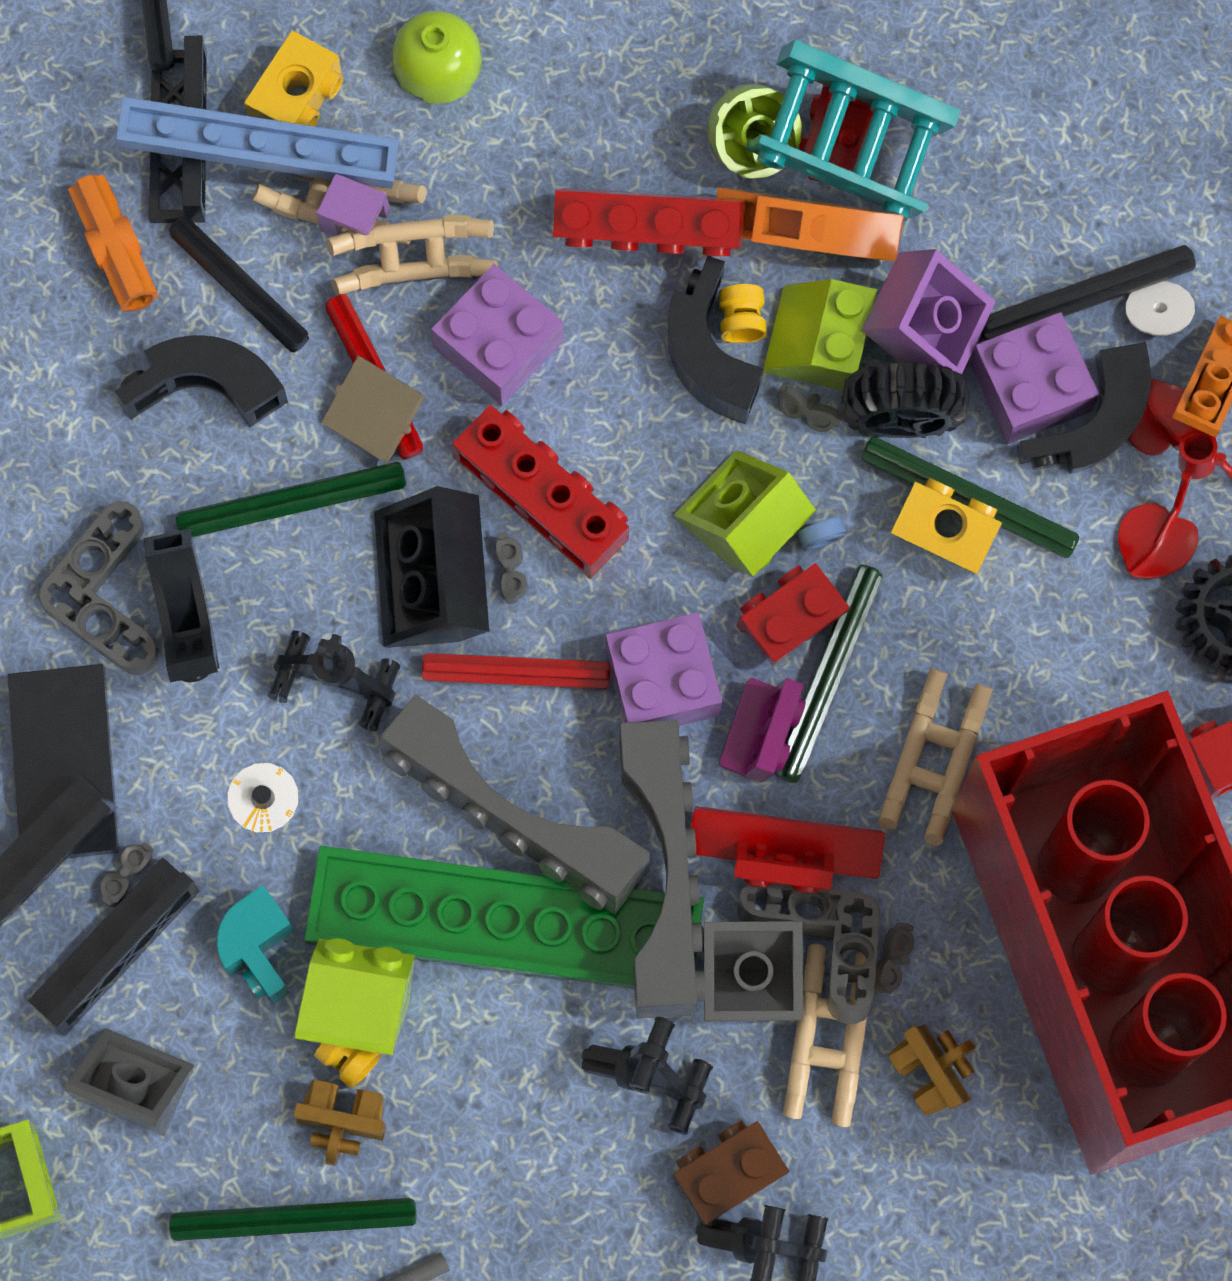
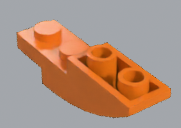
(819, 225)
(1210, 385)

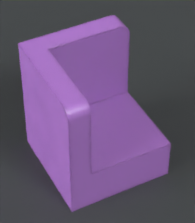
(351, 206)

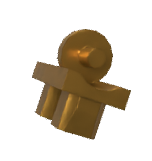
(921, 1049)
(320, 1113)

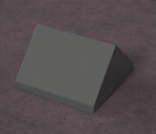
(753, 971)
(130, 1081)

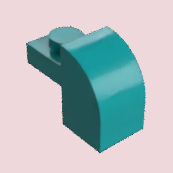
(244, 937)

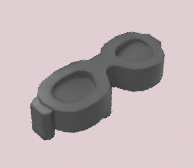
(819, 416)
(510, 556)
(134, 861)
(896, 948)

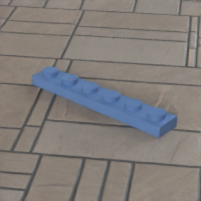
(256, 142)

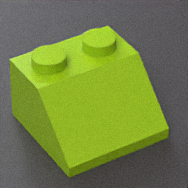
(819, 332)
(746, 512)
(355, 996)

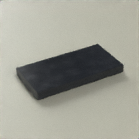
(57, 735)

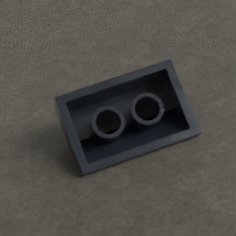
(431, 569)

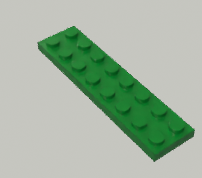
(479, 917)

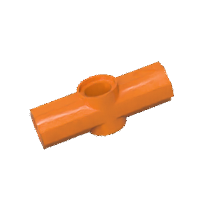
(113, 243)

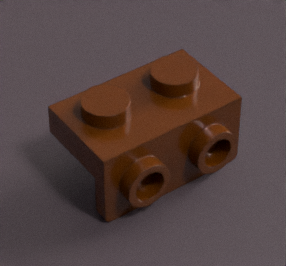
(729, 1172)

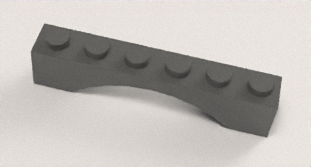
(653, 774)
(591, 859)

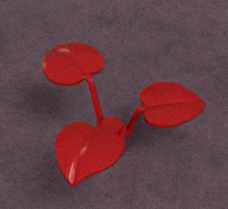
(1150, 536)

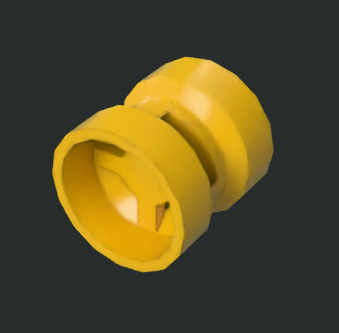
(742, 313)
(351, 1063)

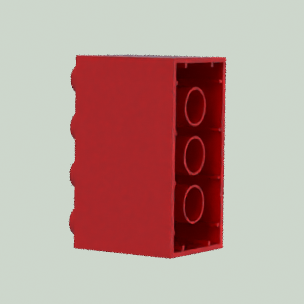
(1113, 921)

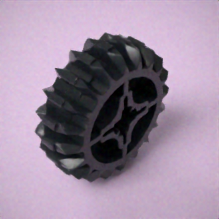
(905, 400)
(1218, 615)

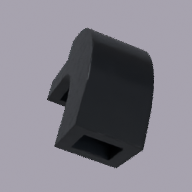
(207, 364)
(704, 369)
(1124, 394)
(181, 606)

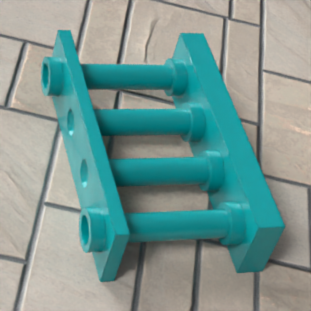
(887, 101)

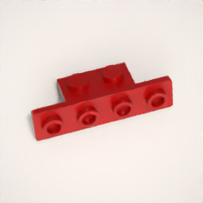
(786, 848)

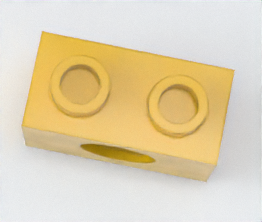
(296, 64)
(919, 518)

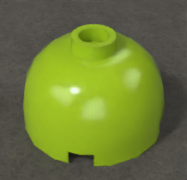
(436, 56)
(740, 117)

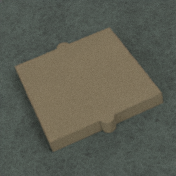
(373, 409)

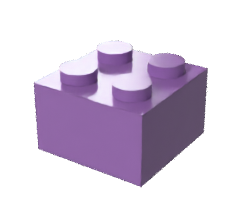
(928, 311)
(497, 334)
(1033, 378)
(664, 672)

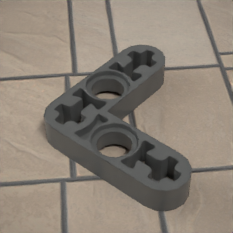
(86, 584)
(832, 924)

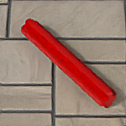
(358, 344)
(516, 671)

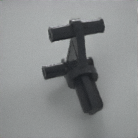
(334, 667)
(646, 1067)
(759, 1242)

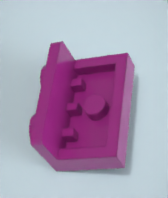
(760, 728)

